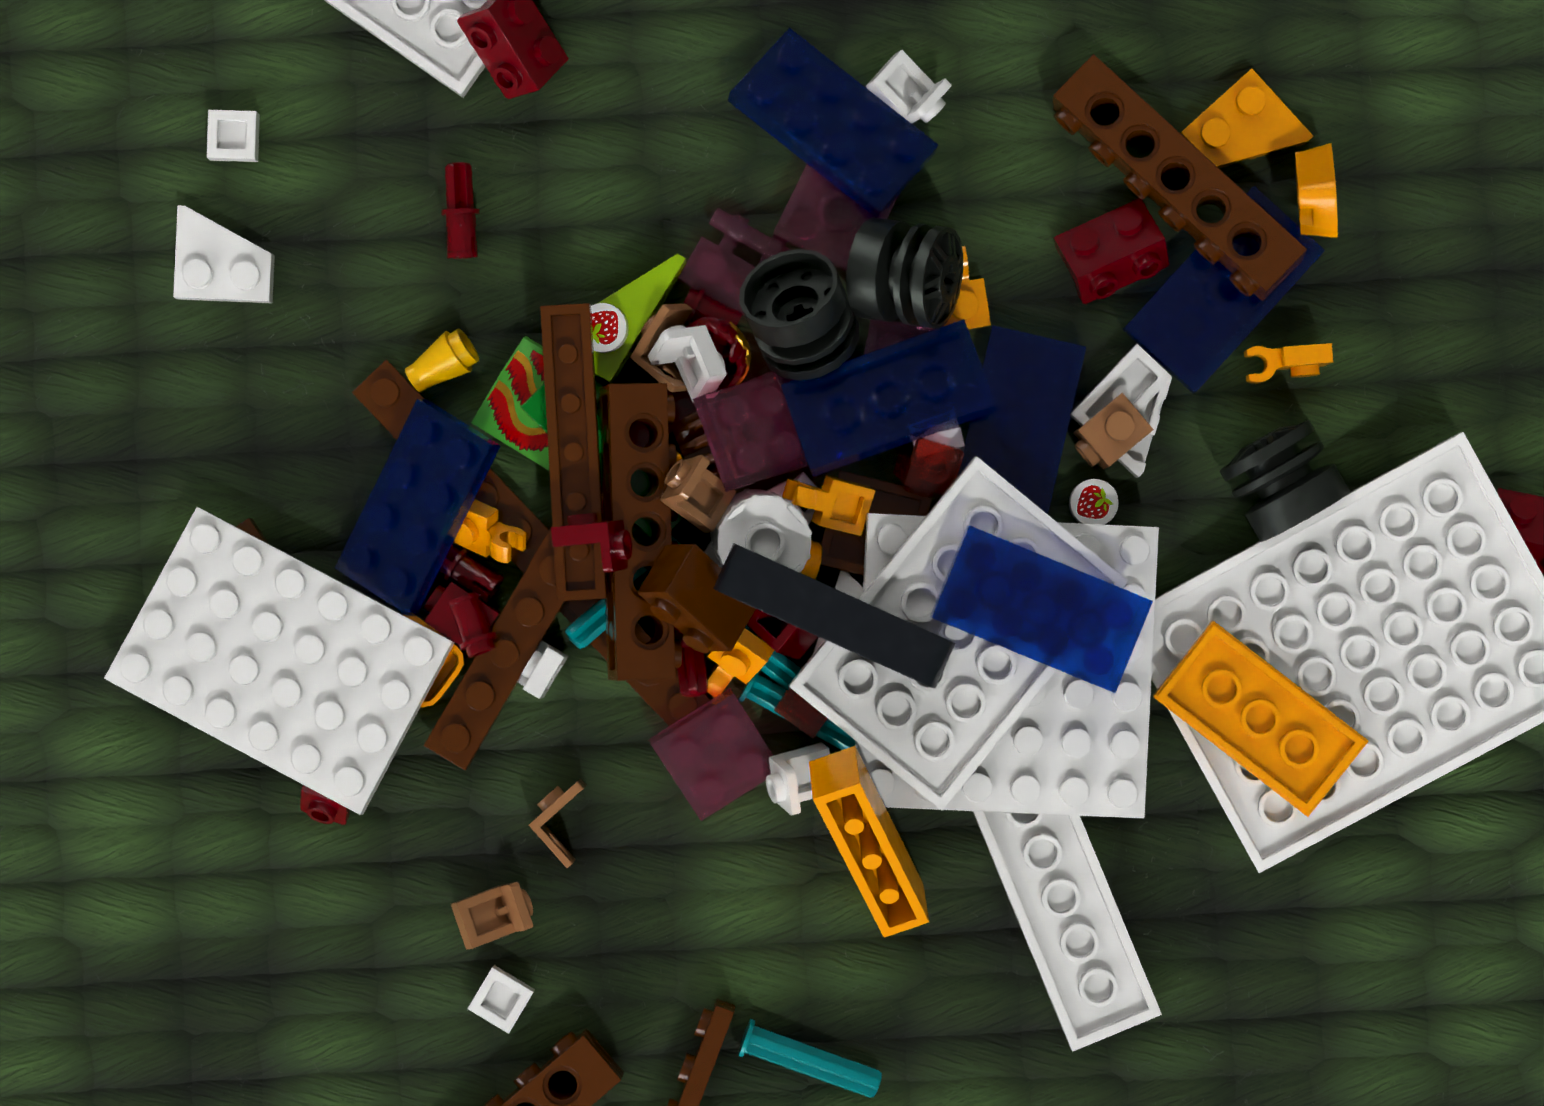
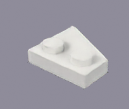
(219, 263)
(1144, 386)

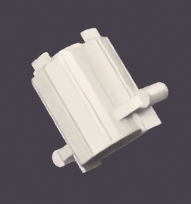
(766, 526)

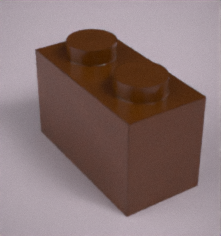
(684, 596)

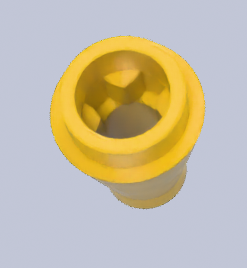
(444, 360)

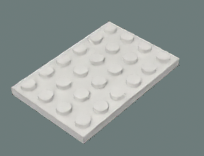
(279, 660)
(944, 732)

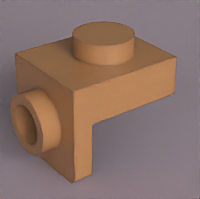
(1111, 433)
(696, 493)
(493, 914)

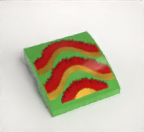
(501, 410)

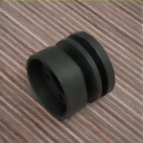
(904, 272)
(799, 314)
(1284, 480)

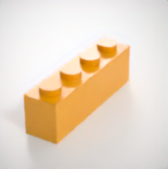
(868, 841)

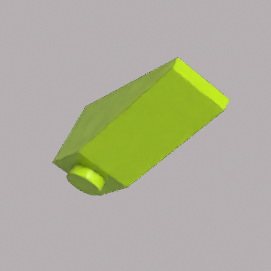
(638, 303)

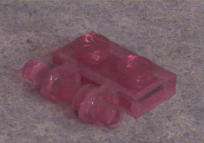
(720, 270)

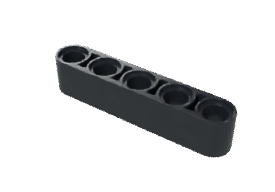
(834, 616)

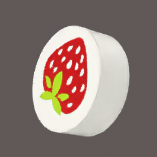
(608, 327)
(1093, 502)

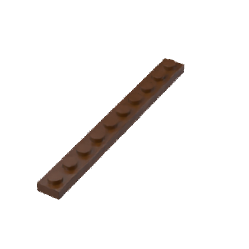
(390, 400)

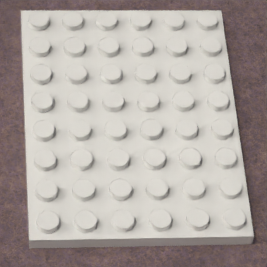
(1396, 614)

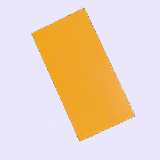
(1260, 718)

